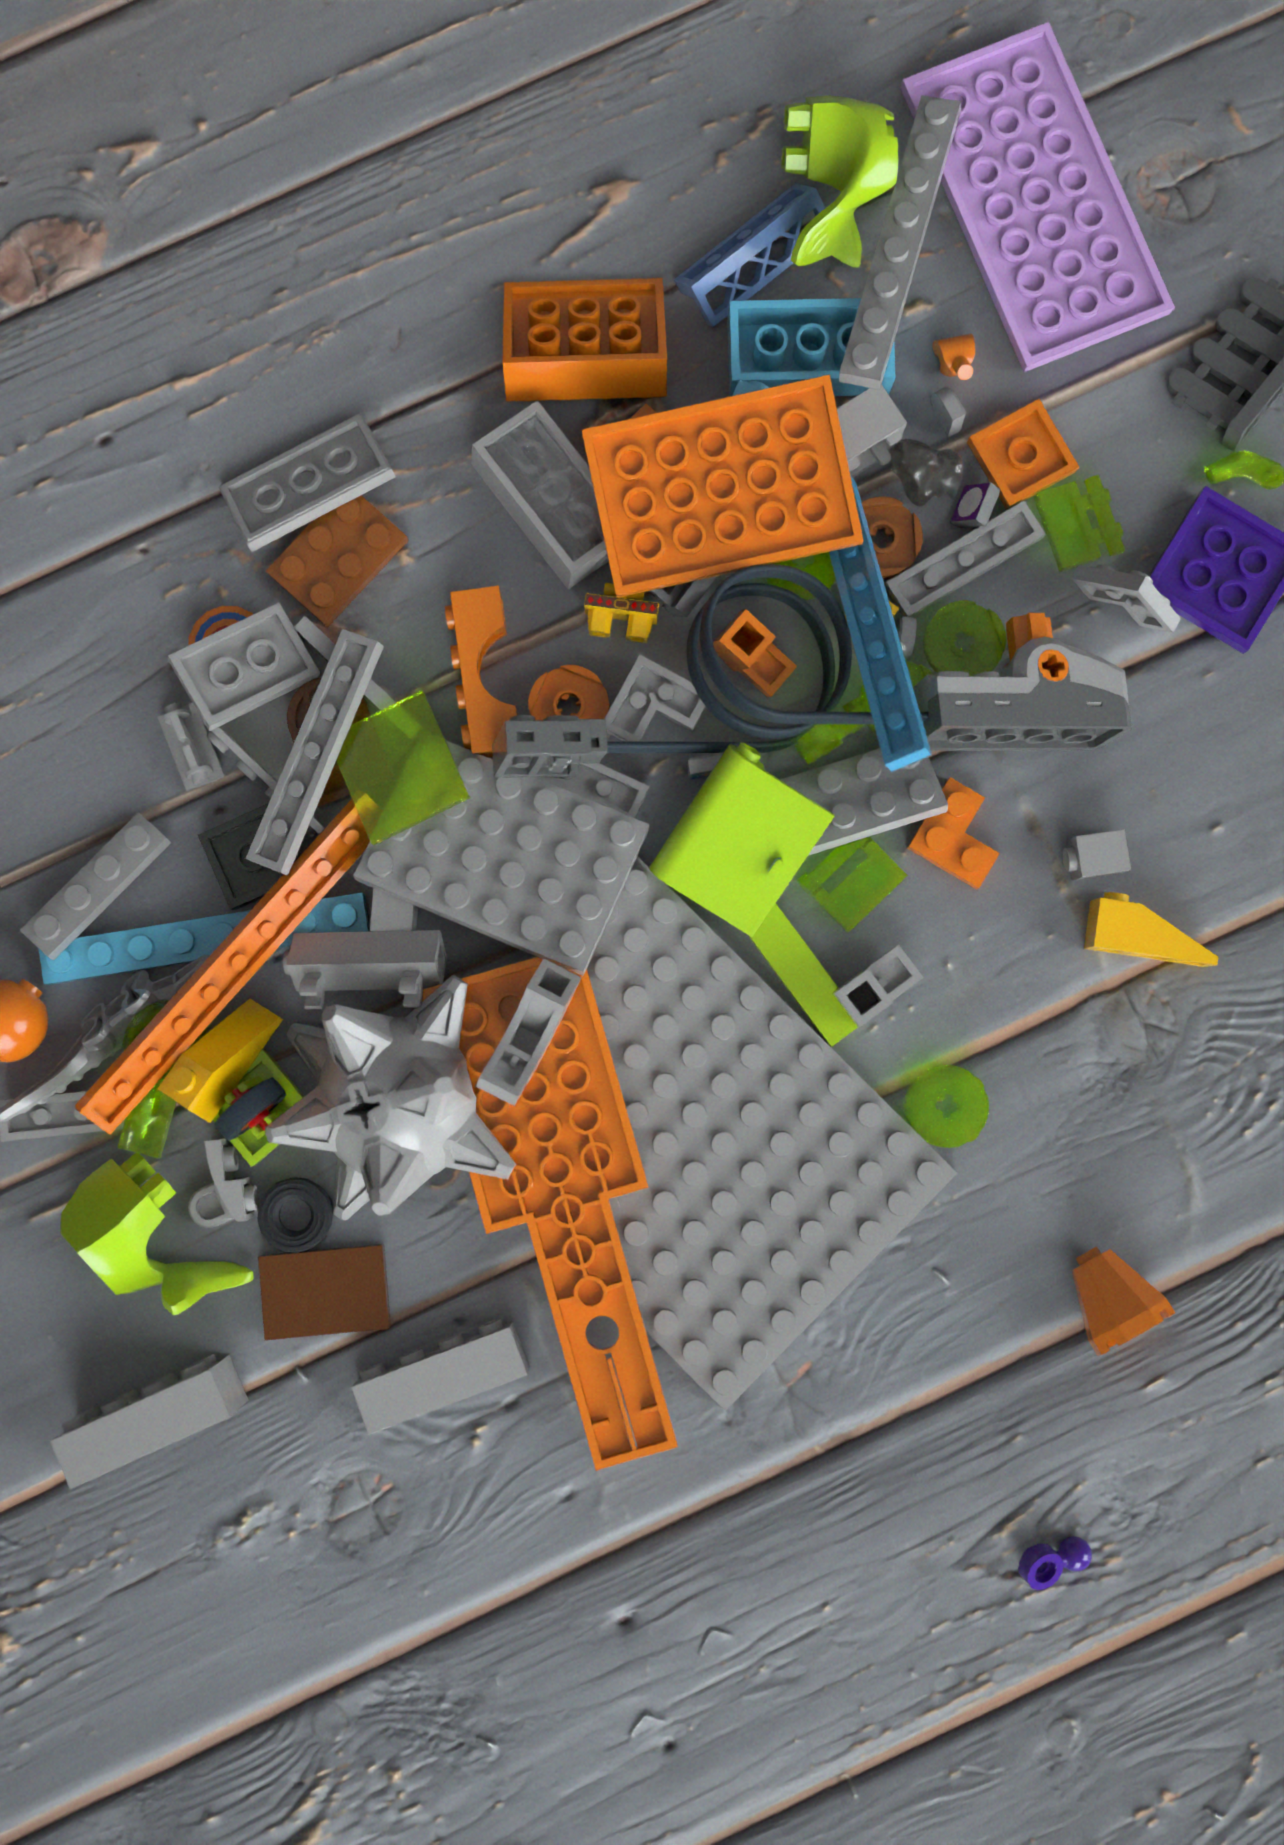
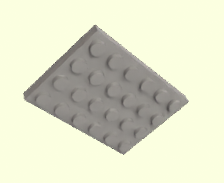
(514, 863)

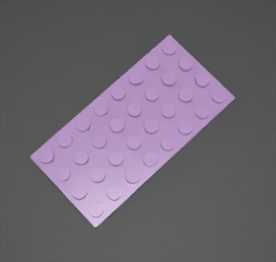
(1041, 200)

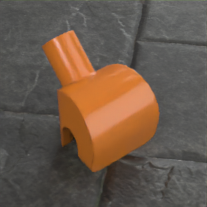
(955, 355)

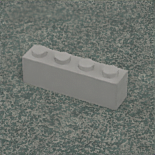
(440, 1376)

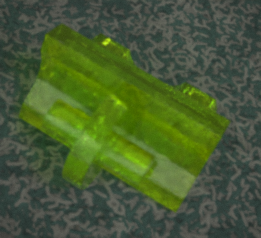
(148, 1124)

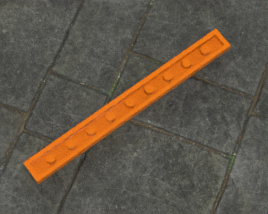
(225, 972)

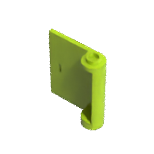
(733, 837)

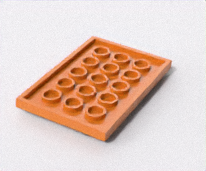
(723, 486)

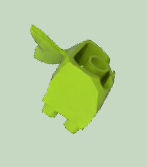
(849, 150)
(111, 1225)

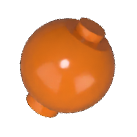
(21, 1020)

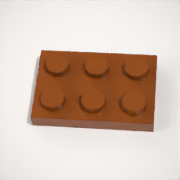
(337, 558)

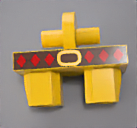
(638, 613)

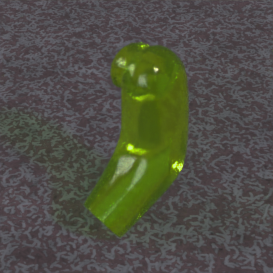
(1247, 465)

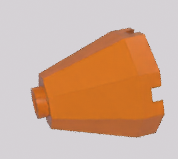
(1115, 1300)

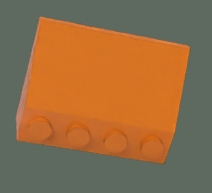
(584, 339)

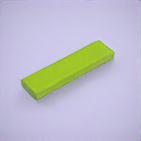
(802, 976)

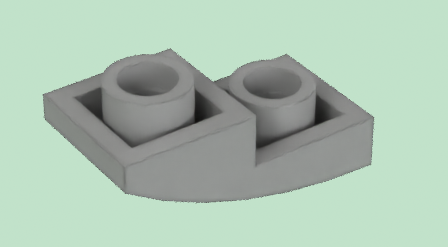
(236, 1193)

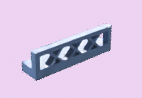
(743, 245)

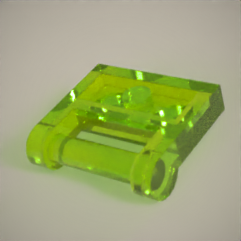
(860, 889)

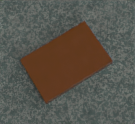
(324, 1292)

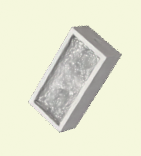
(544, 491)

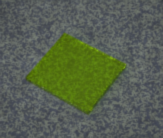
(399, 768)

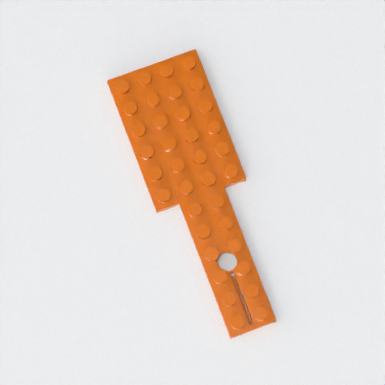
(570, 1159)

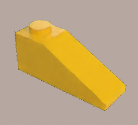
(1137, 931)
(219, 1060)

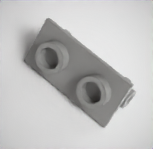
(190, 746)

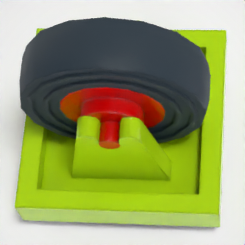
(254, 1104)

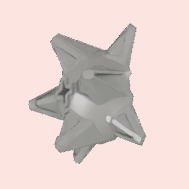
(390, 1101)

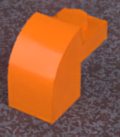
(749, 649)

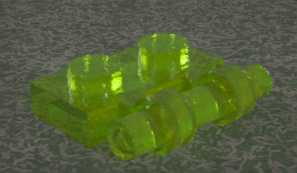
(1069, 527)

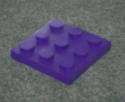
(1223, 569)

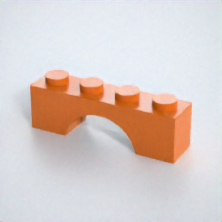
(478, 623)

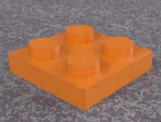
(1023, 454)

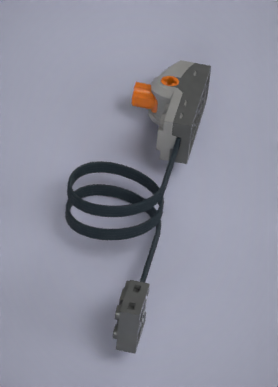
(1032, 701)

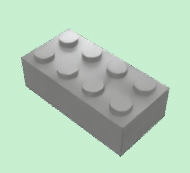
(147, 1422)

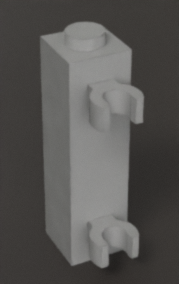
(365, 962)

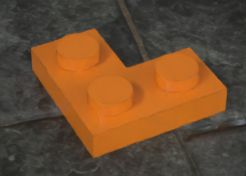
(944, 839)

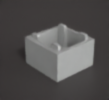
(869, 428)

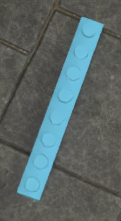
(184, 941)

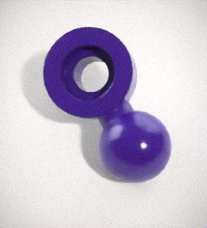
(1043, 1566)

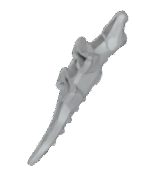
(102, 1035)

